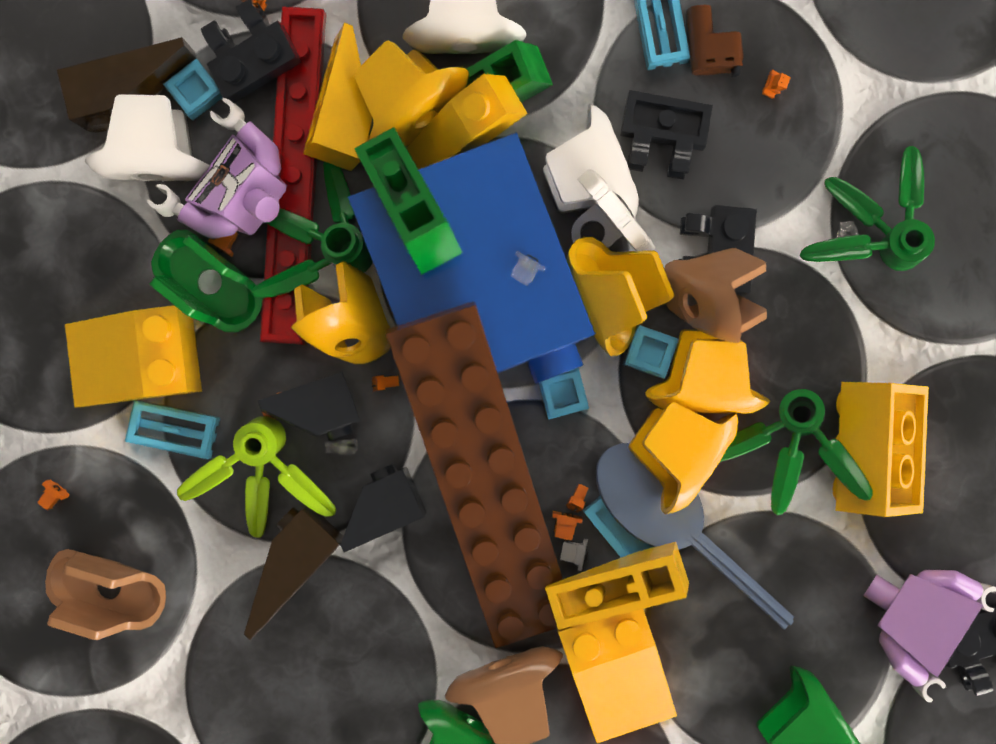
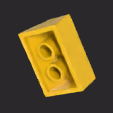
(886, 437)

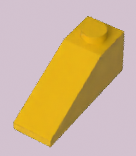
(341, 114)
(468, 120)
(620, 586)

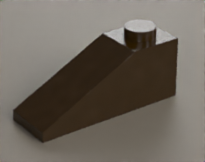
(93, 85)
(292, 559)

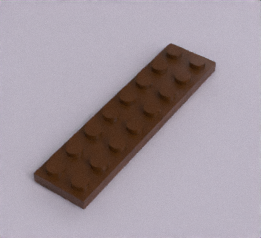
(479, 468)

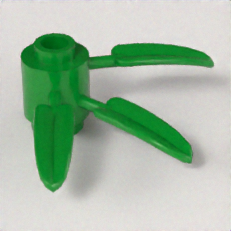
(338, 242)
(903, 245)
(790, 459)

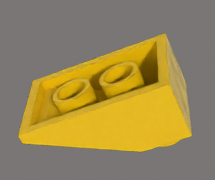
(133, 356)
(618, 674)

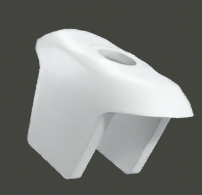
(462, 28)
(147, 143)
(592, 149)

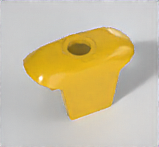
(405, 90)
(617, 289)
(354, 317)
(708, 377)
(682, 451)

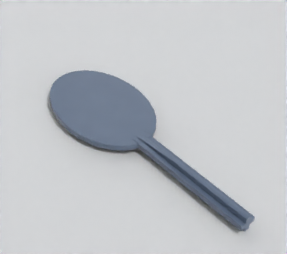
(635, 503)

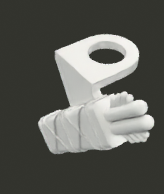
(611, 214)

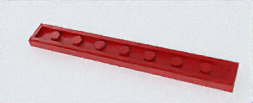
(294, 112)

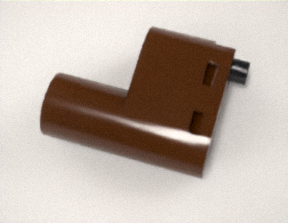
(712, 51)

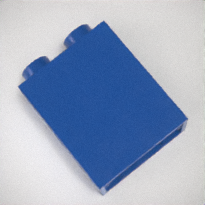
(493, 214)

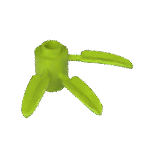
(249, 451)

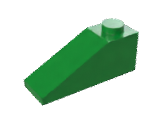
(520, 64)
(408, 201)

